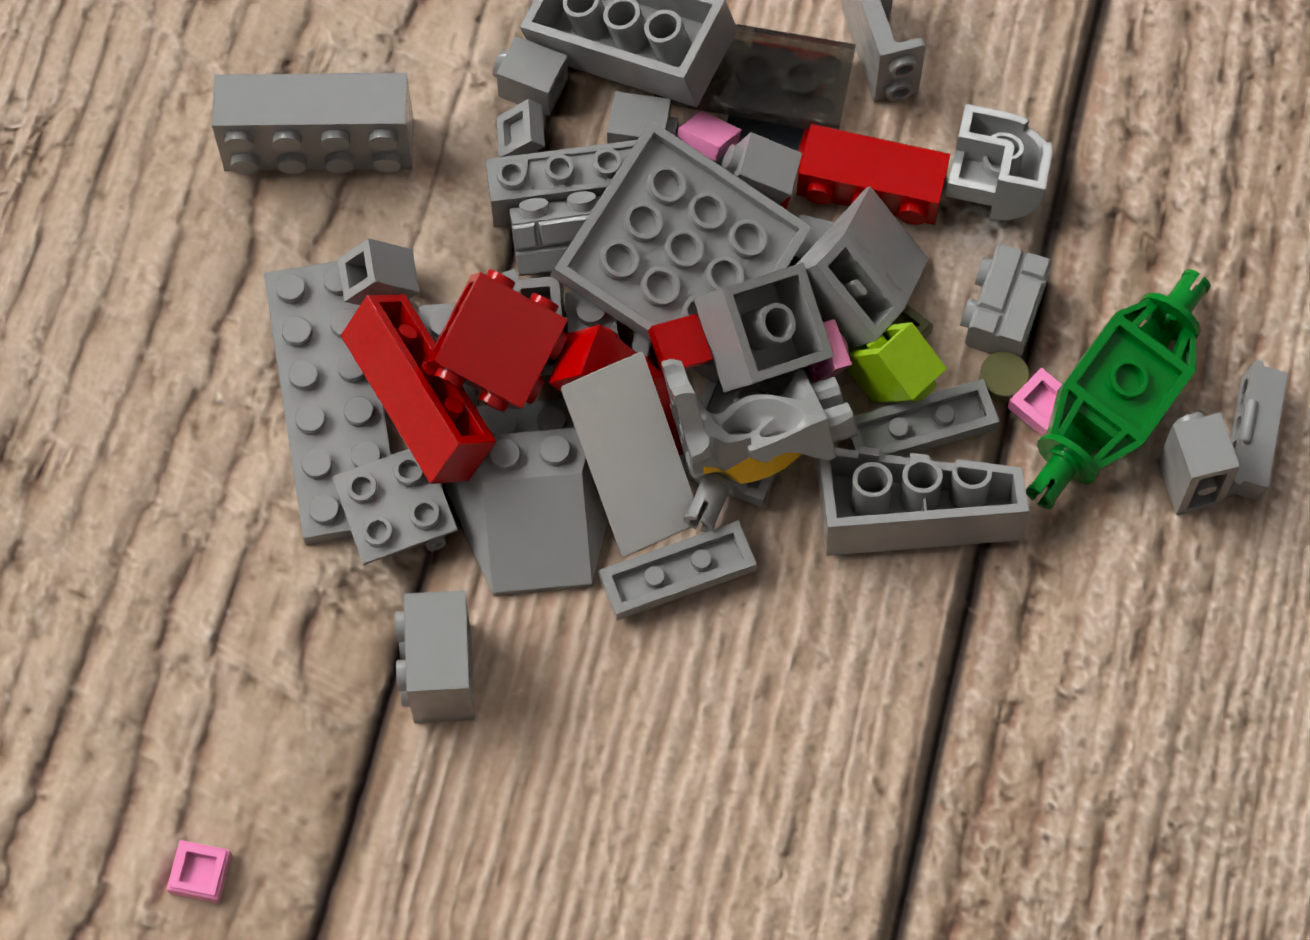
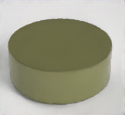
(1004, 375)

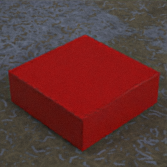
(681, 340)

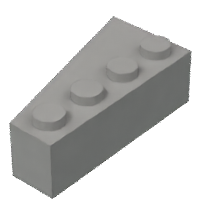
(916, 502)

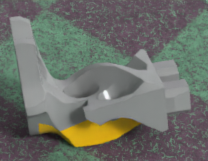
(779, 426)

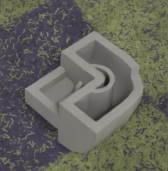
(999, 163)

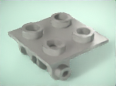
(393, 507)

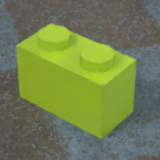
(896, 365)

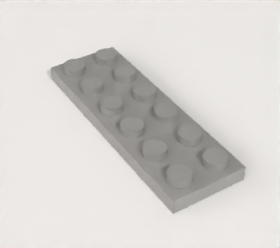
(326, 398)

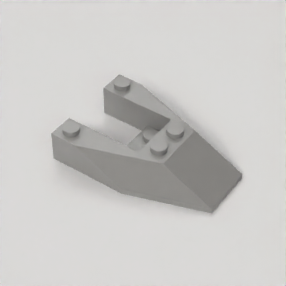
(533, 497)

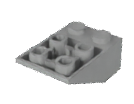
(864, 270)

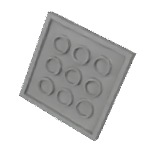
(672, 233)

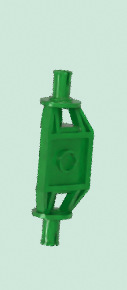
(1120, 388)

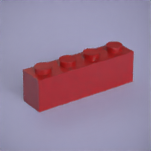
(429, 414)

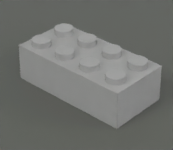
(644, 44)
(313, 122)

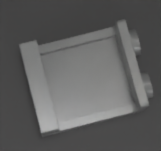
(889, 66)

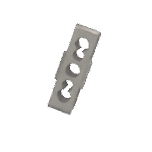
(1257, 428)

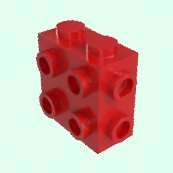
(498, 342)

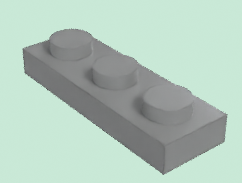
(929, 422)
(677, 570)

